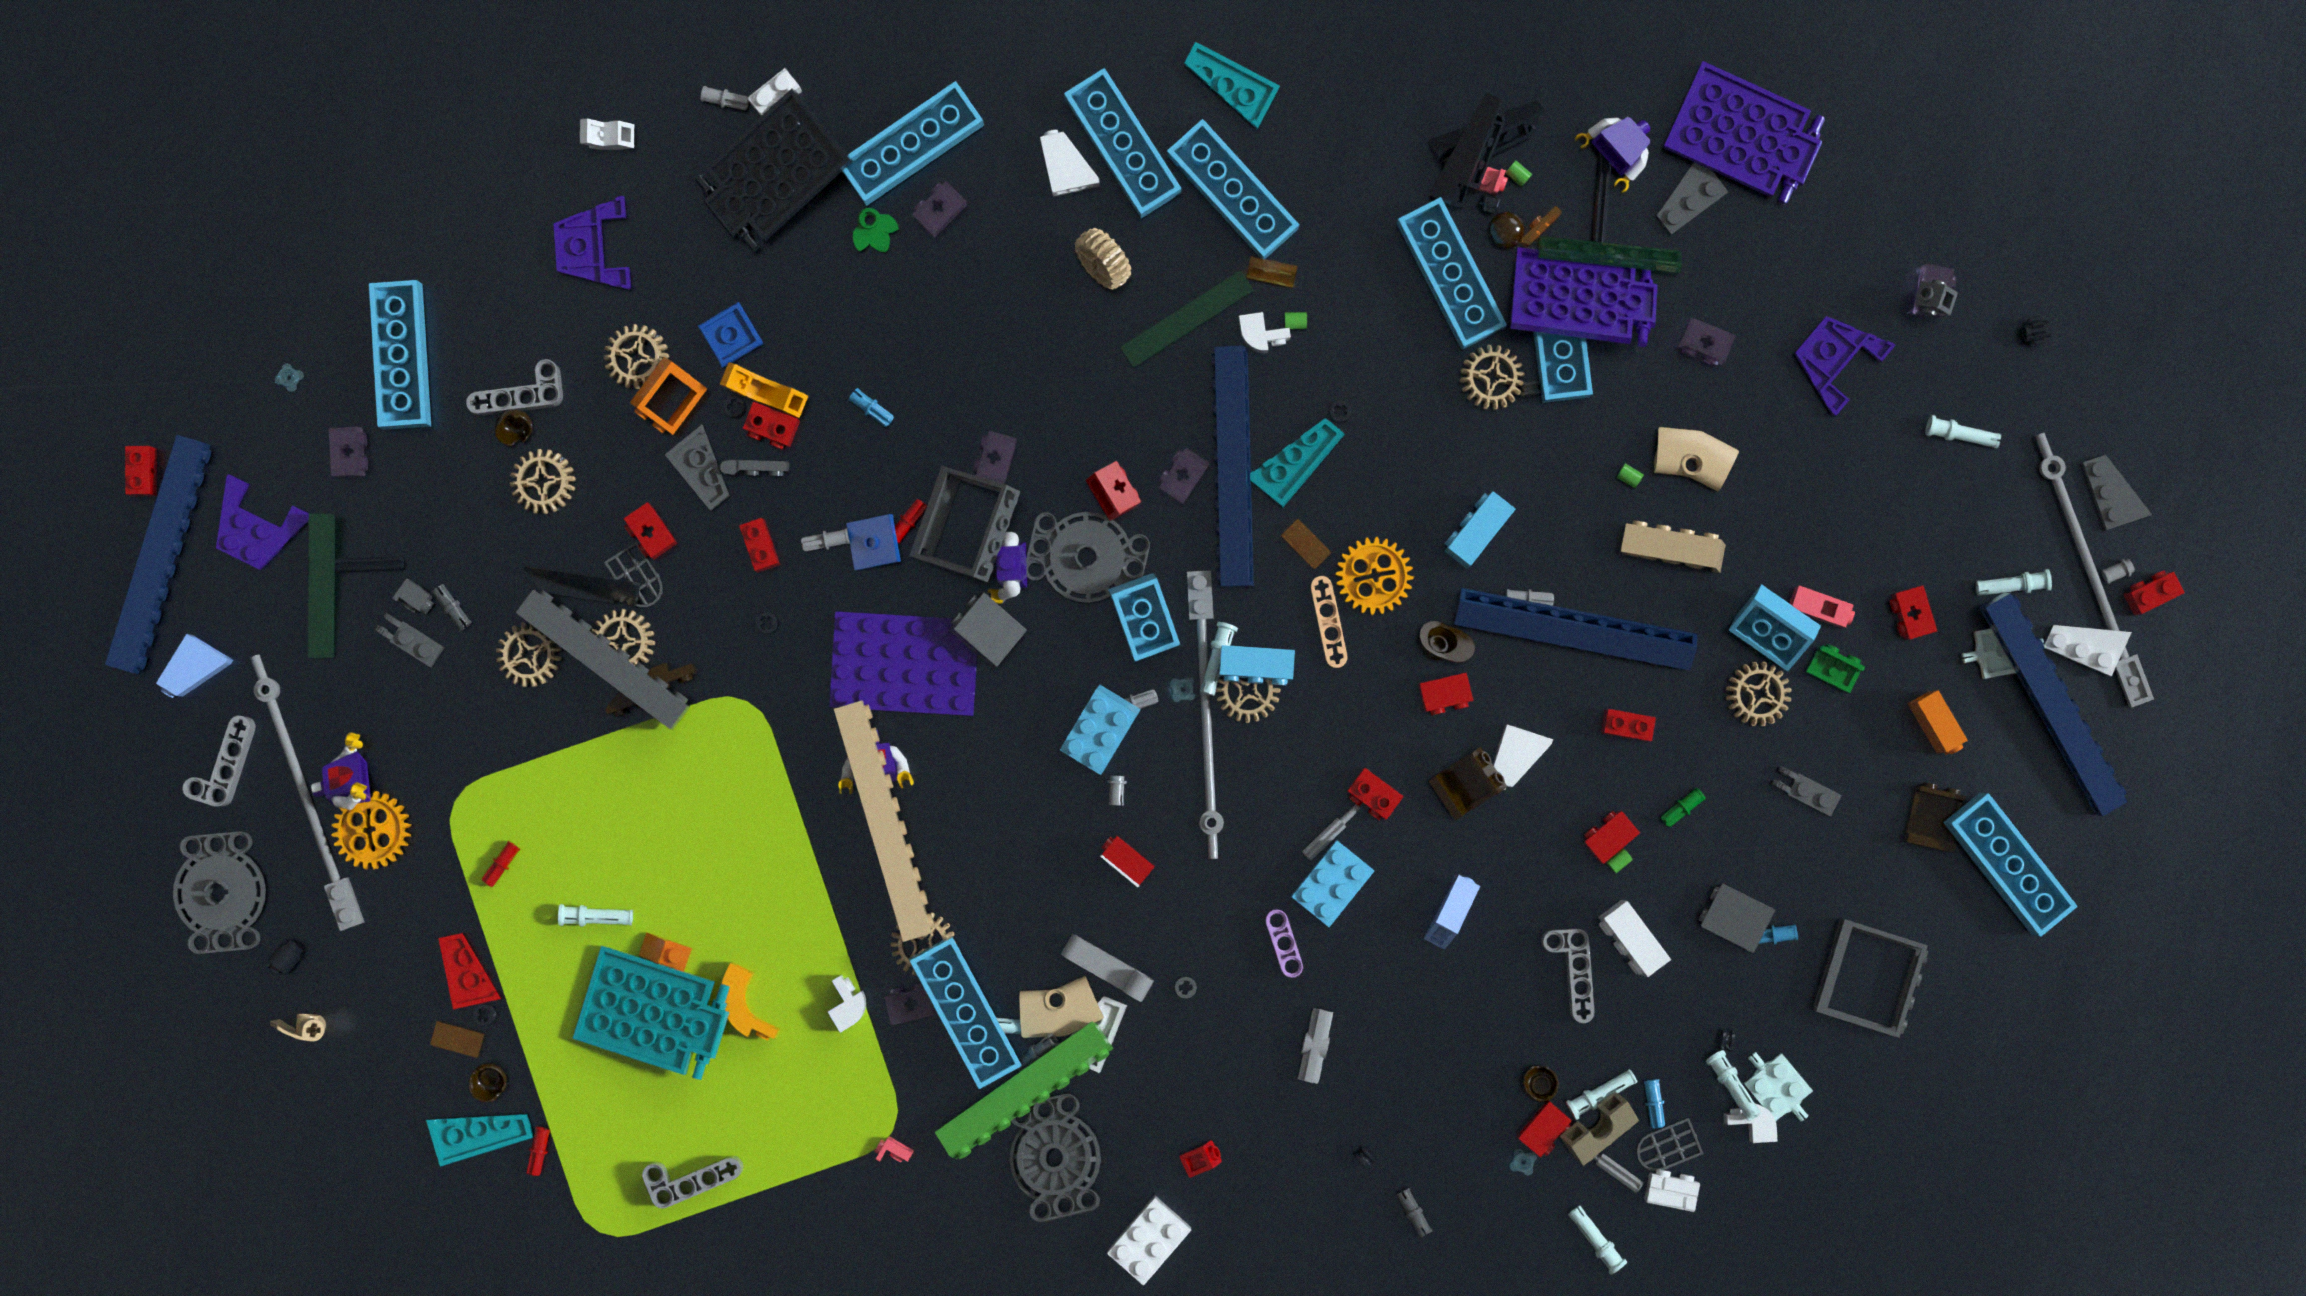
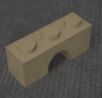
(1614, 1121)

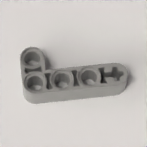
(514, 394)
(224, 759)
(1107, 967)
(1573, 975)
(695, 1178)

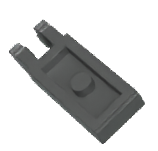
(752, 467)
(412, 641)
(1808, 792)

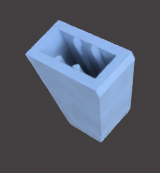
(191, 666)
(1452, 912)

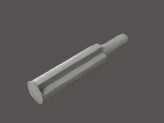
(1329, 834)
(1618, 1172)

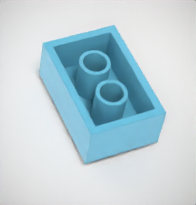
(1562, 367)
(1478, 529)
(1144, 617)
(1774, 627)
(1256, 664)
(1100, 729)
(1332, 883)

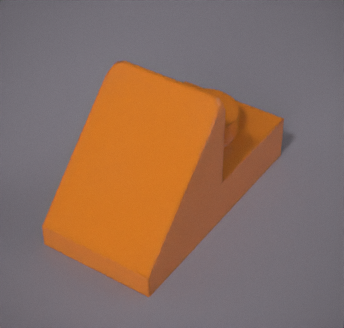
(665, 951)

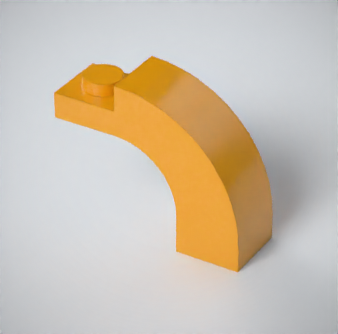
(763, 390)
(739, 1014)

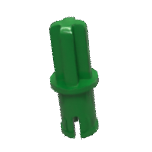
(1682, 807)

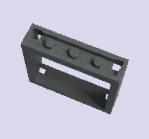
(937, 514)
(1912, 978)

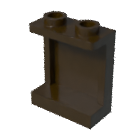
(1468, 783)
(1927, 814)

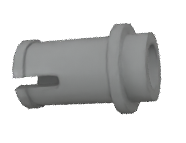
(2118, 571)
(1116, 790)

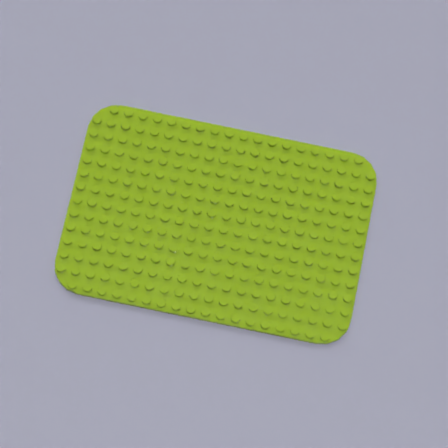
(708, 854)

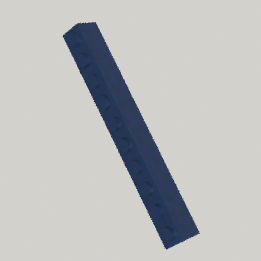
(1234, 466)
(158, 554)
(1575, 629)
(2053, 703)

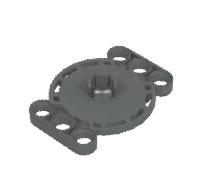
(1064, 550)
(236, 907)
(1060, 1181)

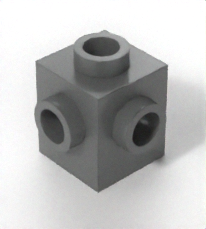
(1935, 298)

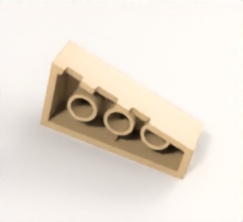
(1673, 546)

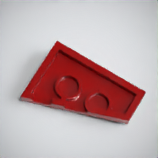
(465, 974)

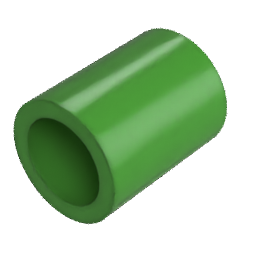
(1518, 173)
(1296, 320)
(1630, 475)
(1619, 860)

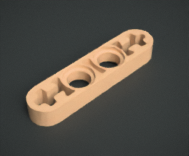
(1326, 622)

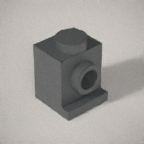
(414, 597)

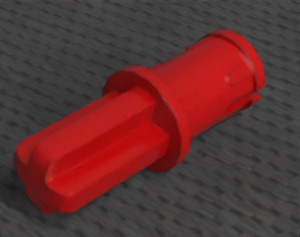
(909, 519)
(500, 864)
(538, 1151)

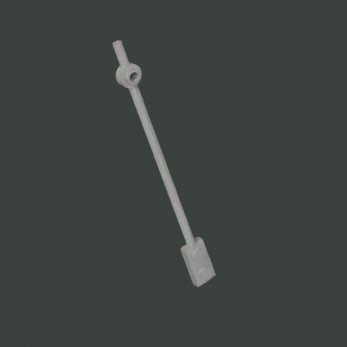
(1200, 609)
(2128, 668)
(339, 890)

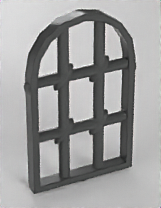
(637, 566)
(1677, 1149)

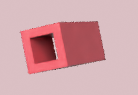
(1822, 607)

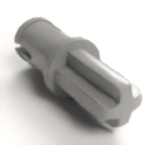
(724, 98)
(825, 540)
(1538, 597)
(1144, 699)

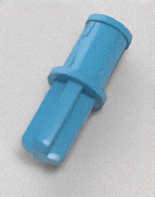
(871, 407)
(1779, 934)
(1654, 1103)

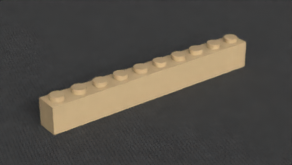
(883, 820)

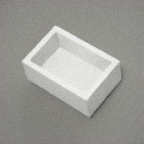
(1633, 939)
(1149, 1240)

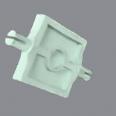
(1989, 655)
(1778, 1086)

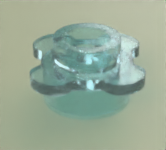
(281, 378)
(1178, 684)
(1526, 1168)

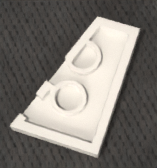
(2089, 646)
(1113, 1013)

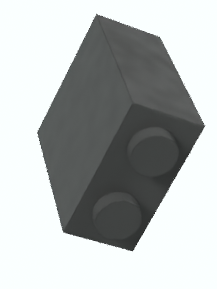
(986, 629)
(1736, 917)

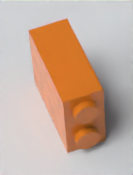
(1938, 722)

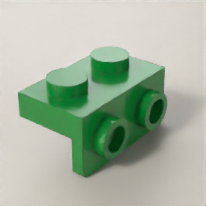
(1835, 668)

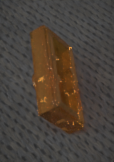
(1539, 225)
(1271, 271)
(1306, 544)
(457, 1039)

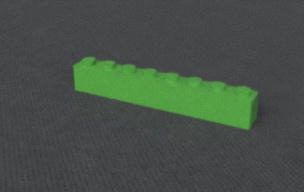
(1024, 1090)

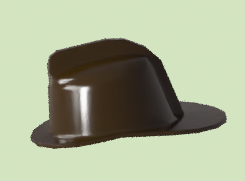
(1446, 642)

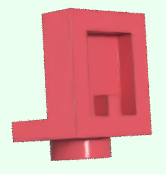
(1493, 181)
(897, 1149)

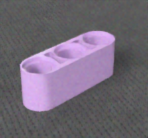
(1290, 953)

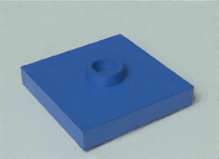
(730, 334)
(873, 542)

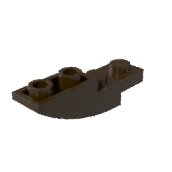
(621, 703)

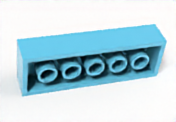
(912, 143)
(1122, 143)
(1232, 189)
(1451, 273)
(400, 354)
(2010, 864)
(965, 1012)

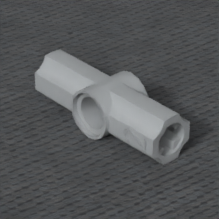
(1315, 1045)

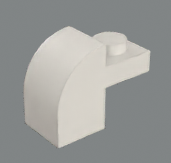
(606, 135)
(1256, 337)
(851, 1009)
(1760, 1129)

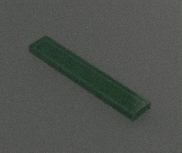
(1609, 254)
(1187, 319)
(321, 585)

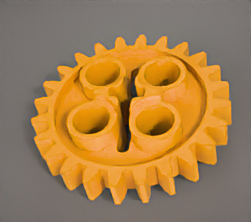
(1369, 554)
(393, 826)

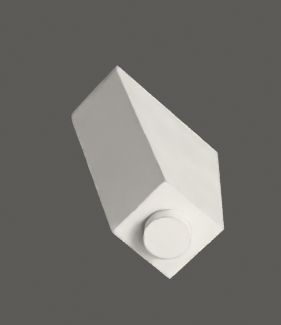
(1065, 165)
(1518, 752)

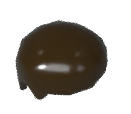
(1506, 229)
(513, 427)
(487, 1082)
(1540, 1083)

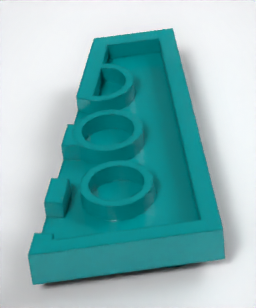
(1237, 85)
(1296, 462)
(470, 1136)

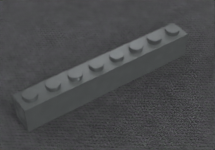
(603, 659)

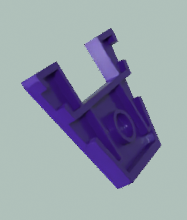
(581, 245)
(1829, 351)
(248, 535)

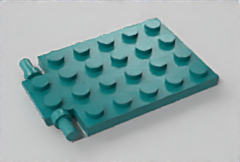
(652, 1012)

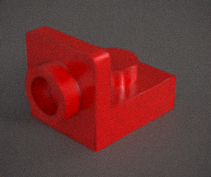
(1201, 1159)

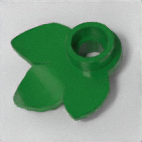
(876, 233)

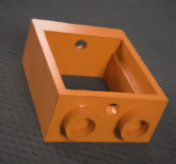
(652, 384)

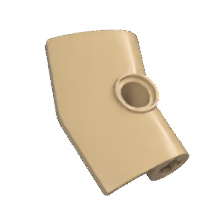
(1711, 455)
(1075, 1012)
(307, 1028)

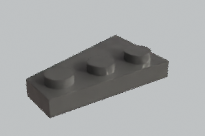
(1691, 197)
(699, 467)
(2112, 494)

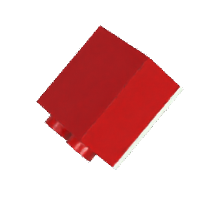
(1126, 860)

